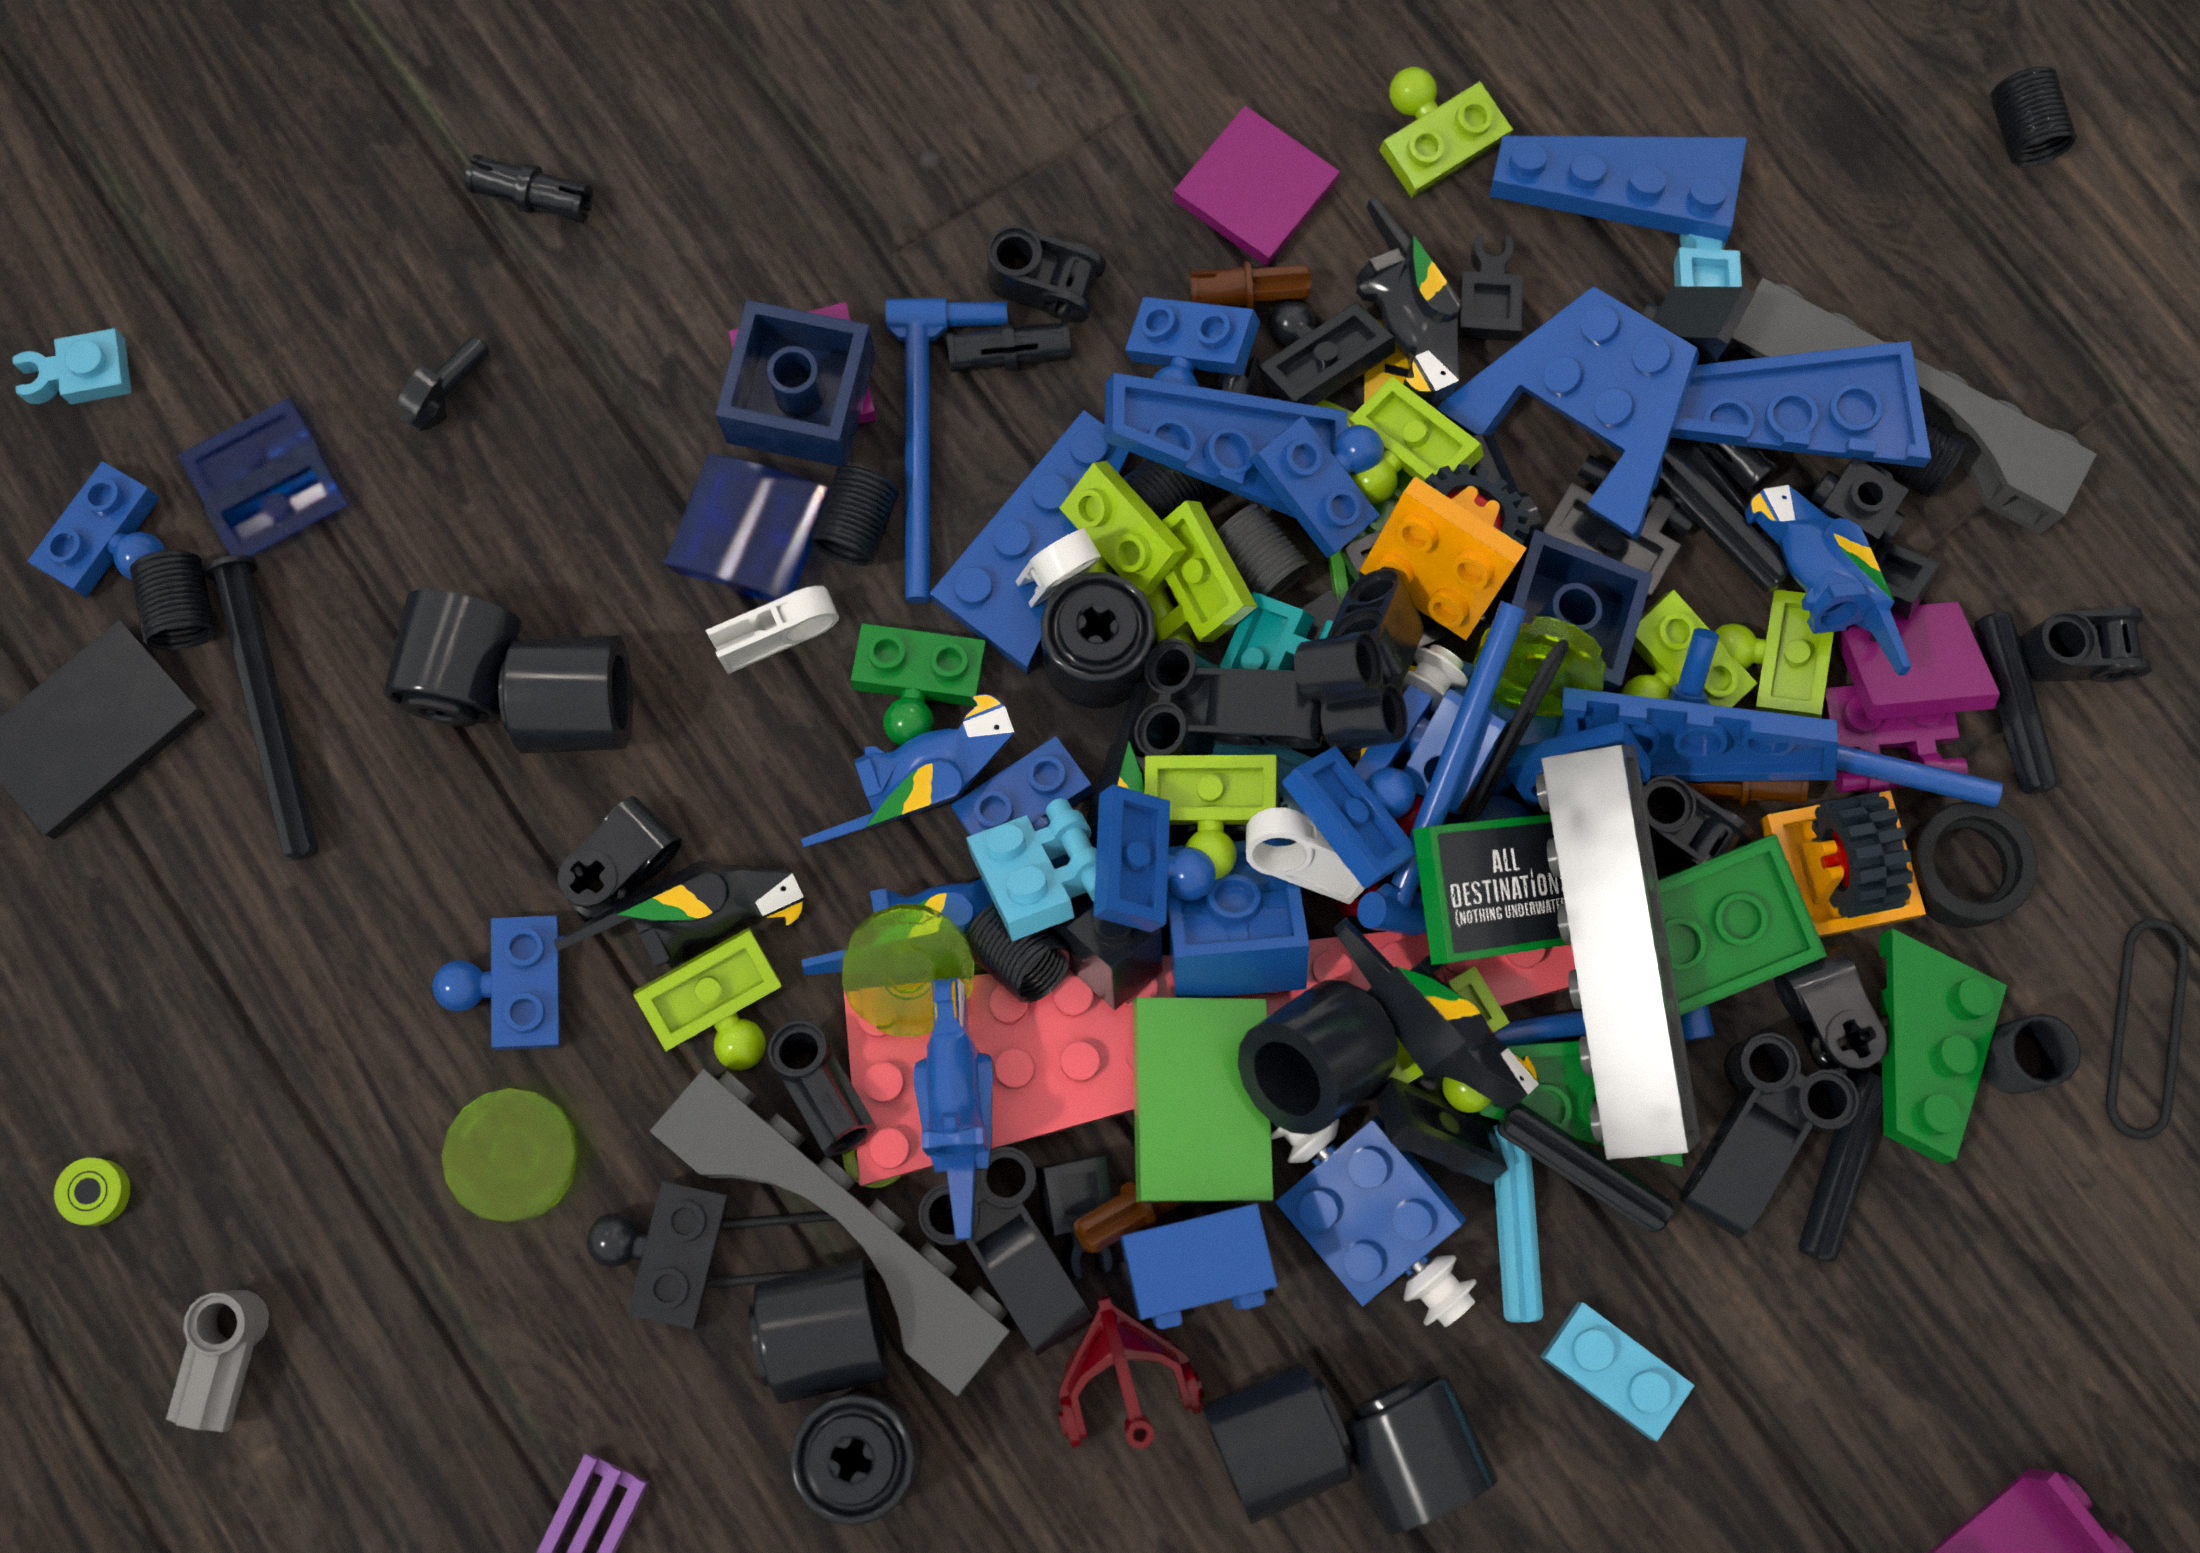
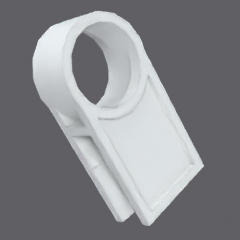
(1059, 563)
(773, 627)
(1305, 863)

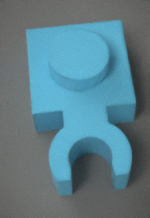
(1705, 263)
(83, 370)

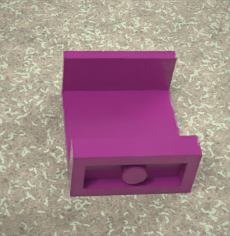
(2034, 1515)

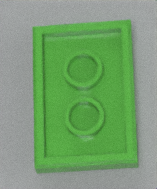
(1191, 1113)

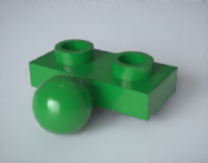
(917, 669)

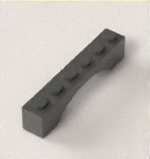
(2012, 460)
(938, 1319)

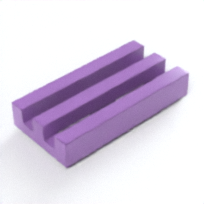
(567, 1509)

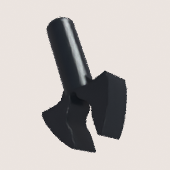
(427, 390)

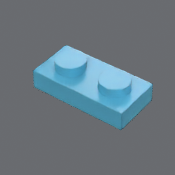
(1617, 1371)

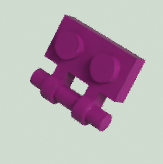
(1916, 733)

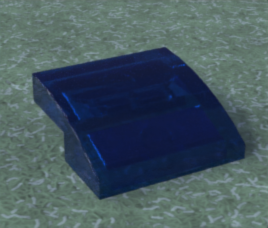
(263, 479)
(747, 527)

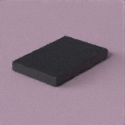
(90, 729)

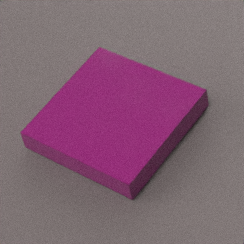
(1256, 186)
(1945, 670)

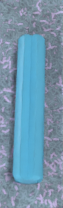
(1518, 1236)

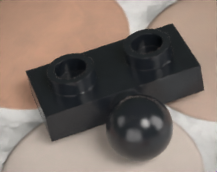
(1321, 358)
(1425, 1123)
(673, 1254)

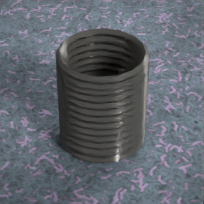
(1262, 552)

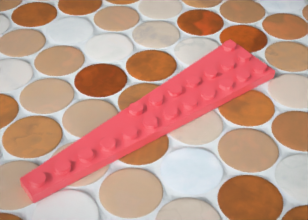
(1073, 1053)

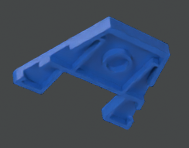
(1605, 374)

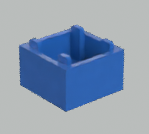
(1240, 935)
(1198, 1264)

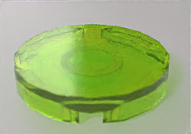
(1580, 668)
(894, 962)
(510, 1155)

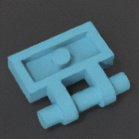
(1020, 873)

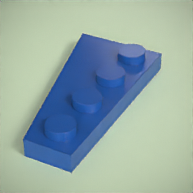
(1636, 181)
(1814, 403)
(1207, 430)
(982, 583)
(1711, 740)

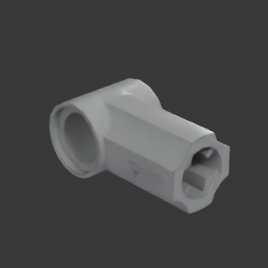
(214, 1365)

